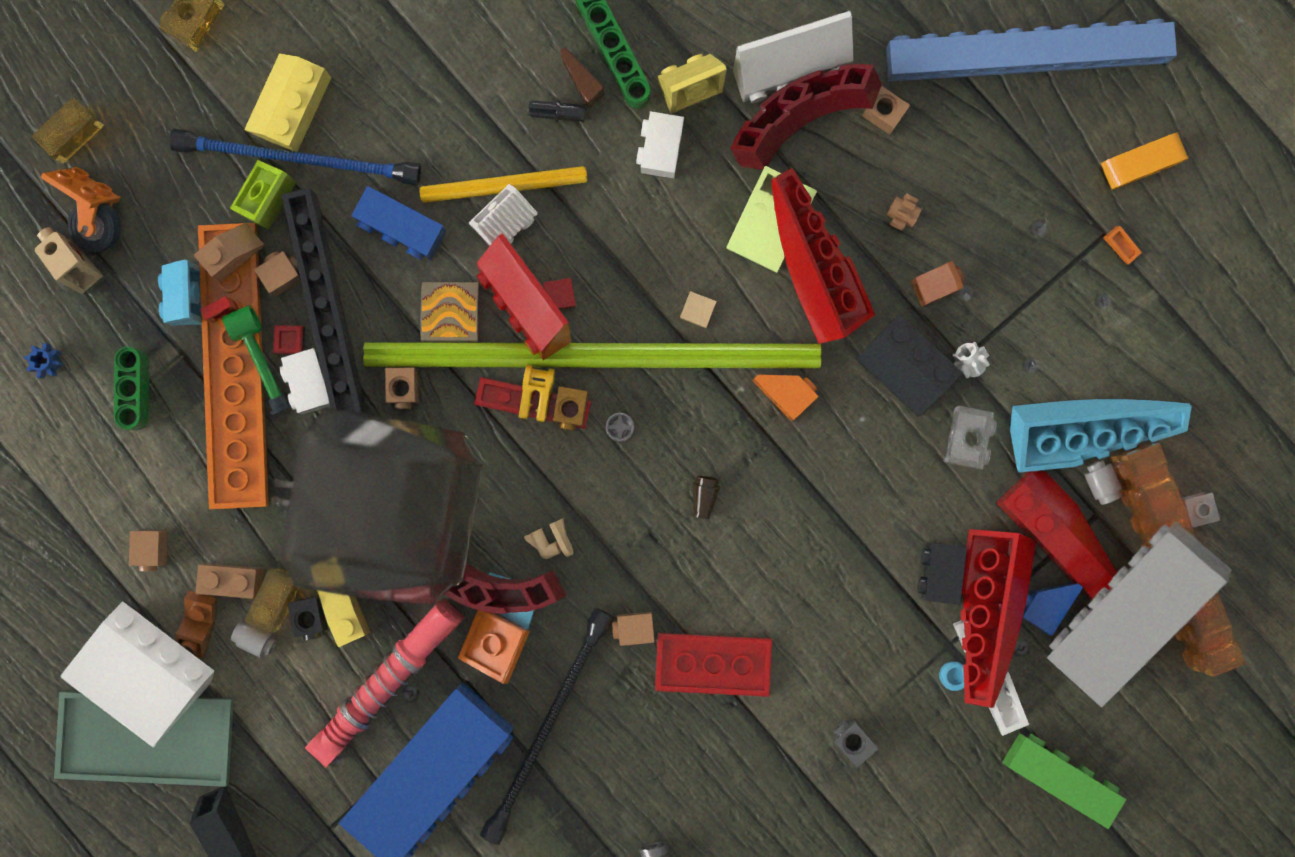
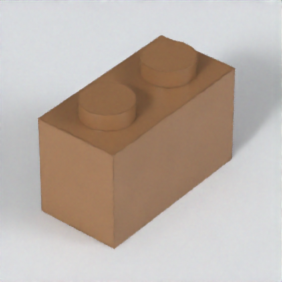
(229, 580)

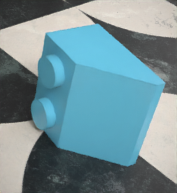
(180, 293)

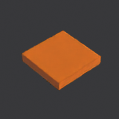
(493, 645)

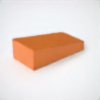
(1122, 244)

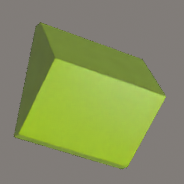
(262, 194)

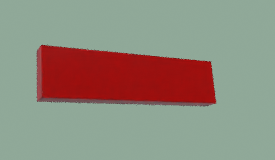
(508, 397)

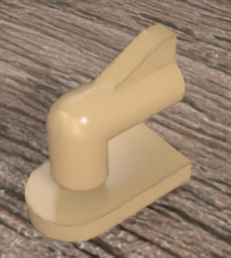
(546, 550)

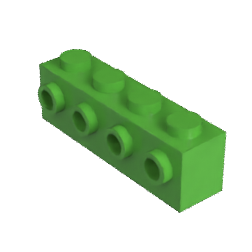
(1063, 780)

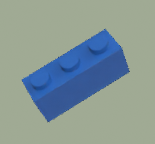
(398, 224)

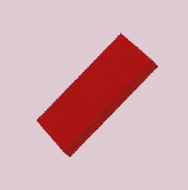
(713, 664)

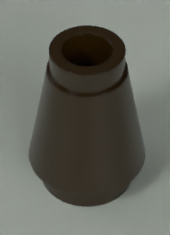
(704, 495)

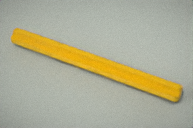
(497, 184)

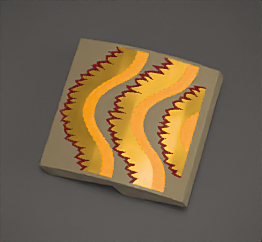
(449, 312)

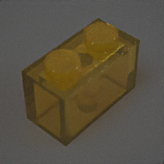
(67, 130)
(272, 601)

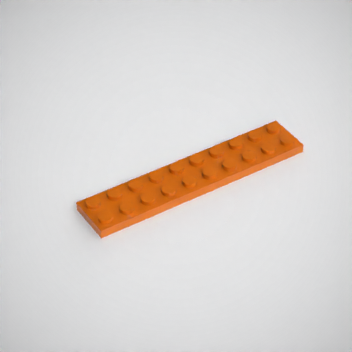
(233, 391)

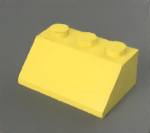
(288, 101)

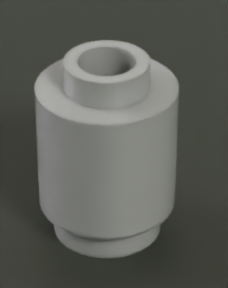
(1103, 482)
(253, 639)

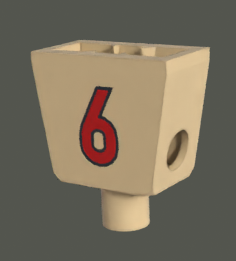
(66, 261)

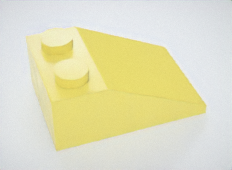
(692, 82)

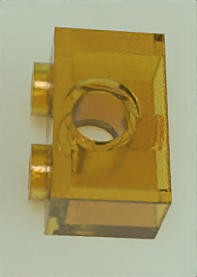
(193, 30)

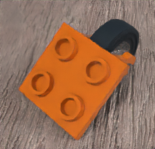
(93, 221)

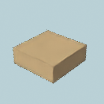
(698, 309)

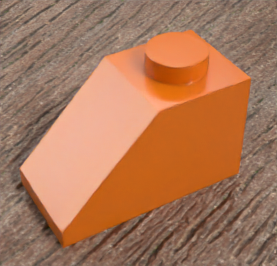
(788, 392)

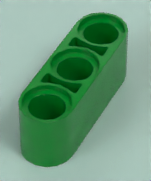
(122, 378)

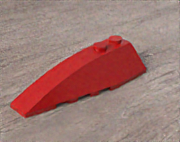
(820, 272)
(1059, 530)
(993, 608)

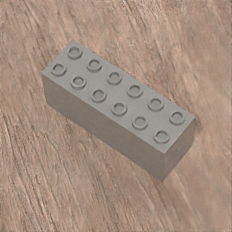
(1138, 612)

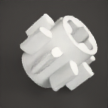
(971, 359)

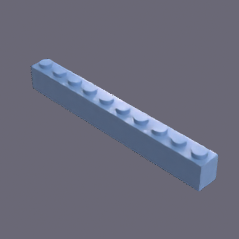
(1031, 50)

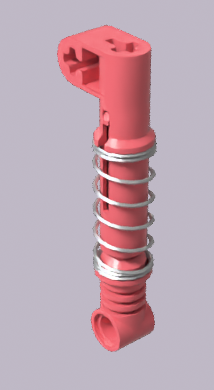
(406, 659)

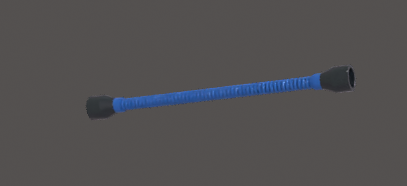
(186, 141)

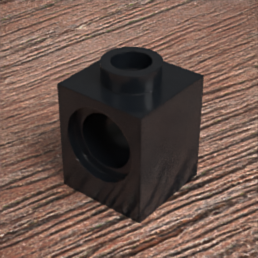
(297, 610)

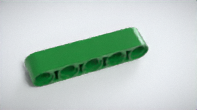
(617, 55)

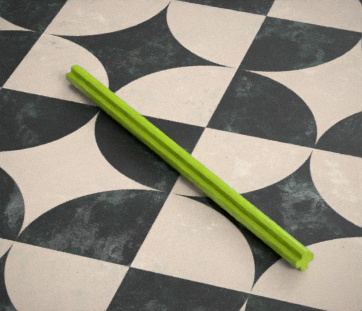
(595, 355)

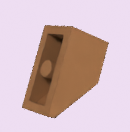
(229, 251)

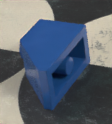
(1049, 605)

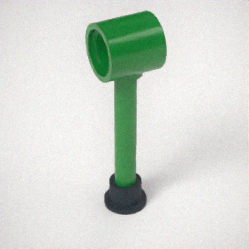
(243, 325)

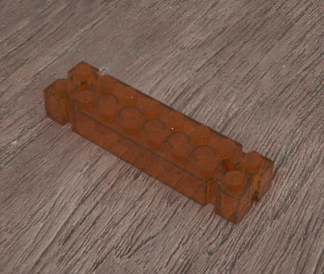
(1157, 502)

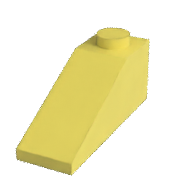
(343, 617)

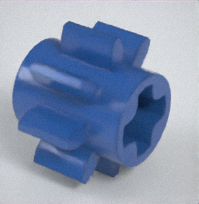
(35, 357)

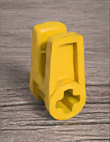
(544, 388)

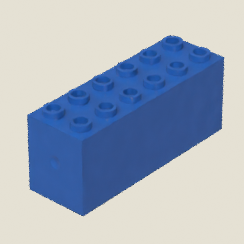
(429, 775)

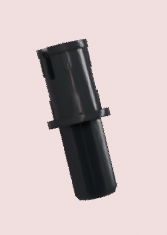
(557, 110)

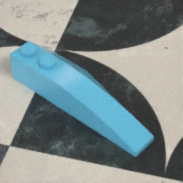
(1076, 430)

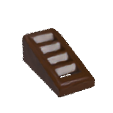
(587, 85)

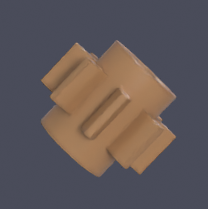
(904, 212)

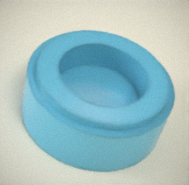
(952, 675)

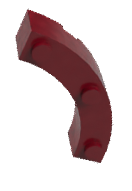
(801, 103)
(505, 595)

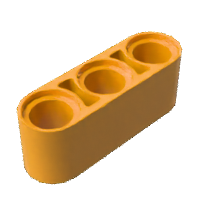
(1144, 161)

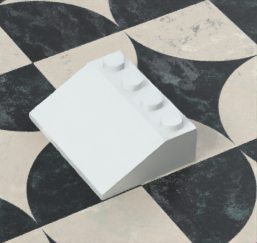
(784, 57)
(138, 674)

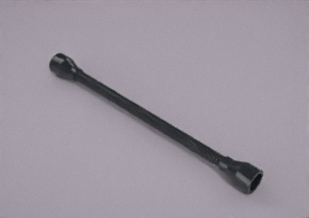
(496, 825)

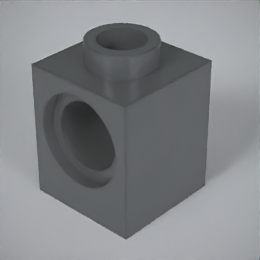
(859, 753)

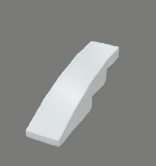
(1008, 709)

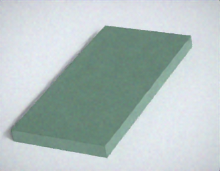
(103, 749)

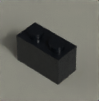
(942, 573)

